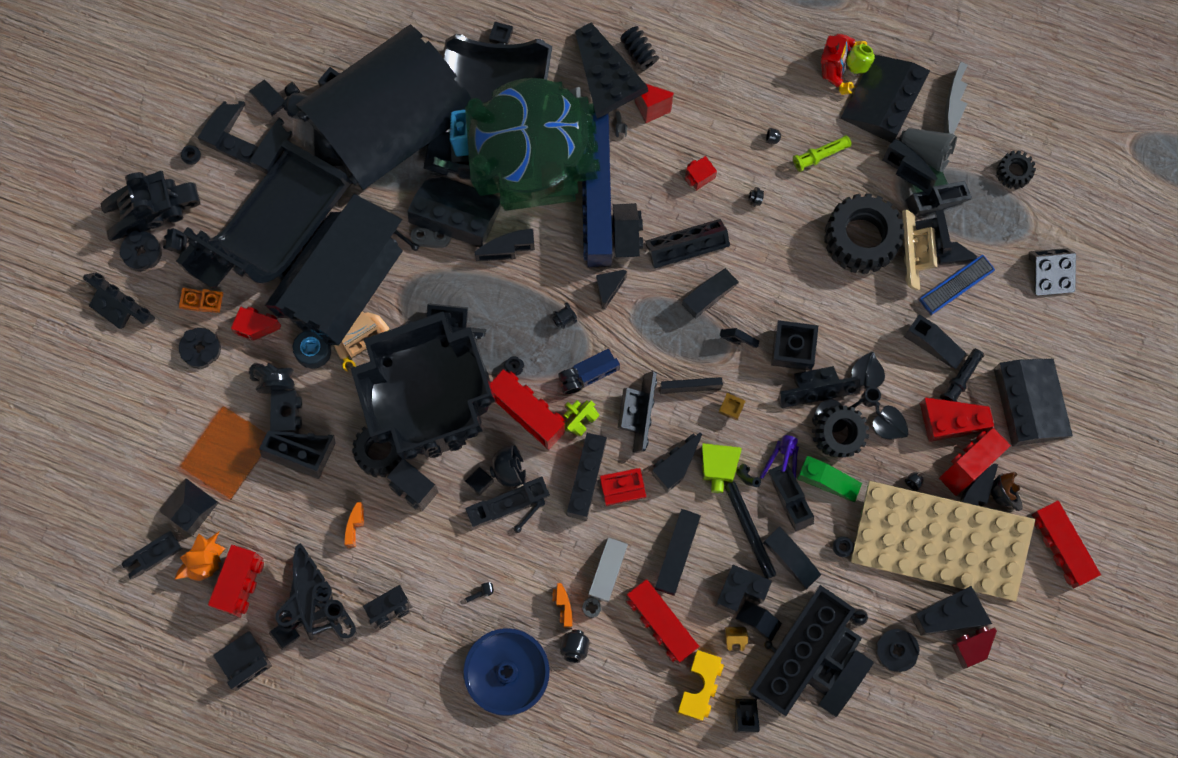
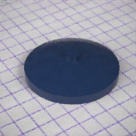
(506, 672)

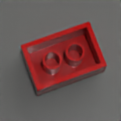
(236, 581)

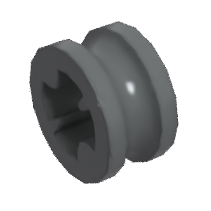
(595, 602)

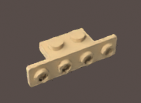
(919, 249)

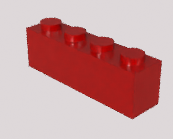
(1065, 544)
(662, 621)

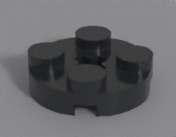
(136, 240)
(191, 340)
(902, 639)

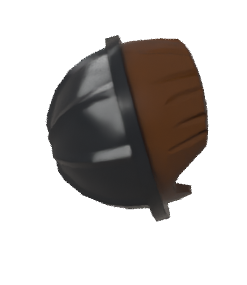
(1006, 491)

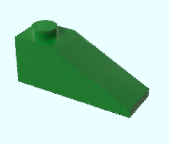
(829, 479)

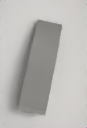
(954, 106)

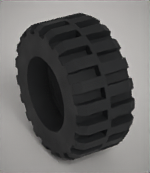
(870, 210)

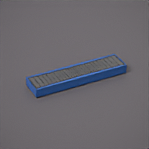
(957, 285)

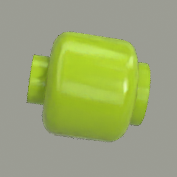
(860, 59)

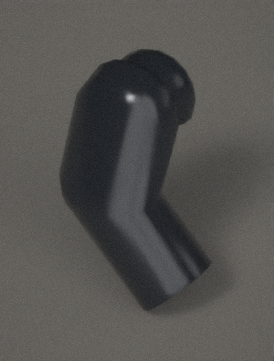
(749, 480)

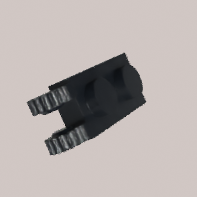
(153, 554)

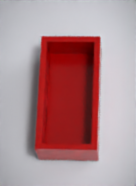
(527, 409)

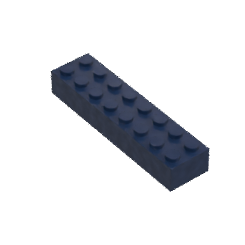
(597, 204)

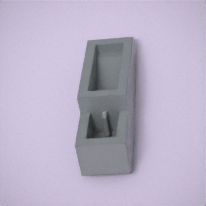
(608, 570)

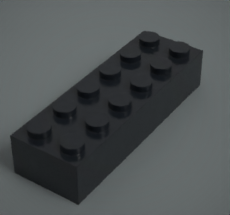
(801, 651)

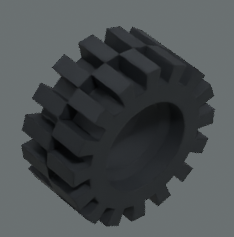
(1021, 160)

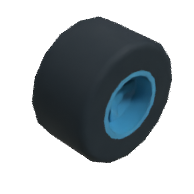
(306, 343)

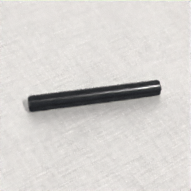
(750, 530)

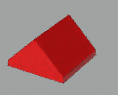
(654, 103)

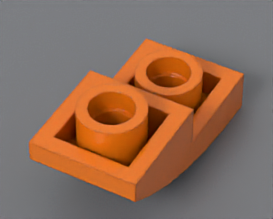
(201, 300)
(562, 600)

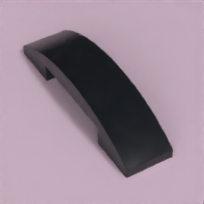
(507, 503)

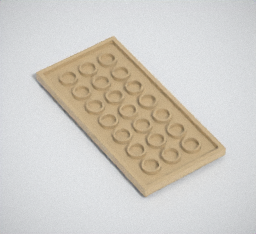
(942, 540)

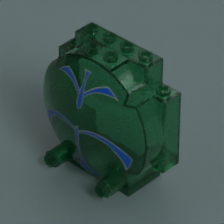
(531, 143)

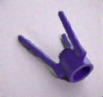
(788, 446)

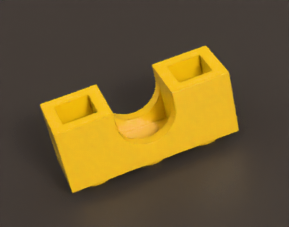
(707, 667)

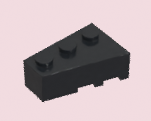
(298, 451)
(952, 614)

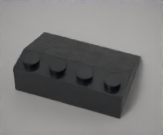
(885, 96)
(454, 210)
(1032, 401)

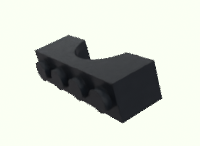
(586, 476)

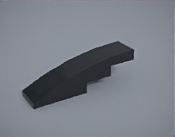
(677, 552)

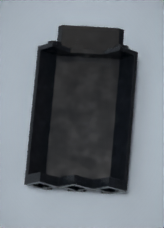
(338, 270)

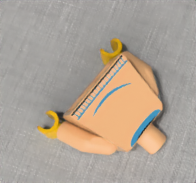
(353, 343)

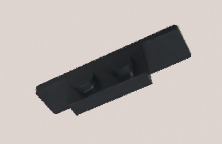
(114, 304)
(456, 316)
(818, 386)
(636, 411)

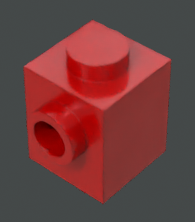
(700, 173)

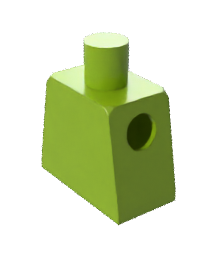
(719, 464)

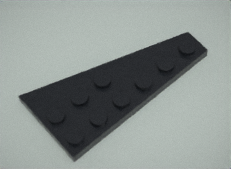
(607, 73)

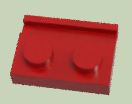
(623, 486)

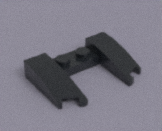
(217, 137)

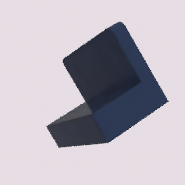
(597, 367)

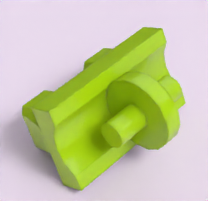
(586, 410)

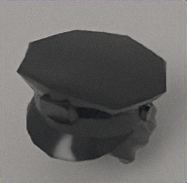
(271, 378)

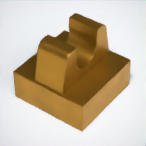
(732, 406)
(736, 635)

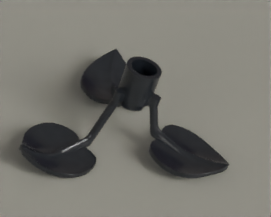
(890, 421)

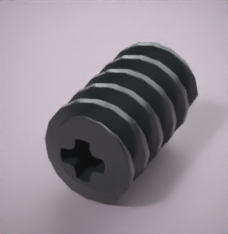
(638, 49)

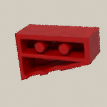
(954, 419)
(974, 461)

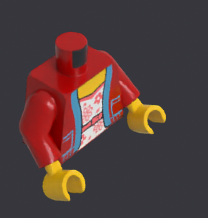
(834, 60)

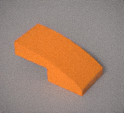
(355, 520)

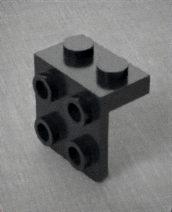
(201, 266)

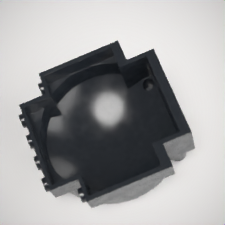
(423, 387)

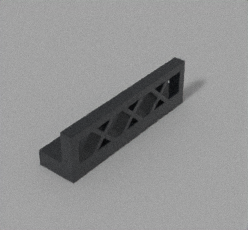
(688, 244)

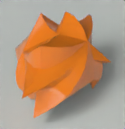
(201, 559)

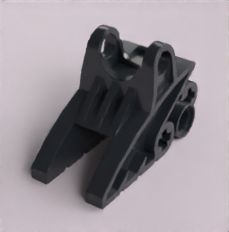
(148, 203)
(305, 595)

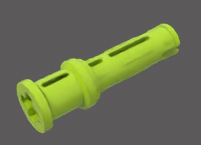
(813, 156)

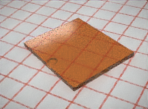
(225, 453)

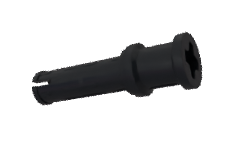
(958, 384)

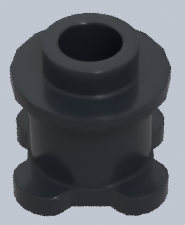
(564, 316)

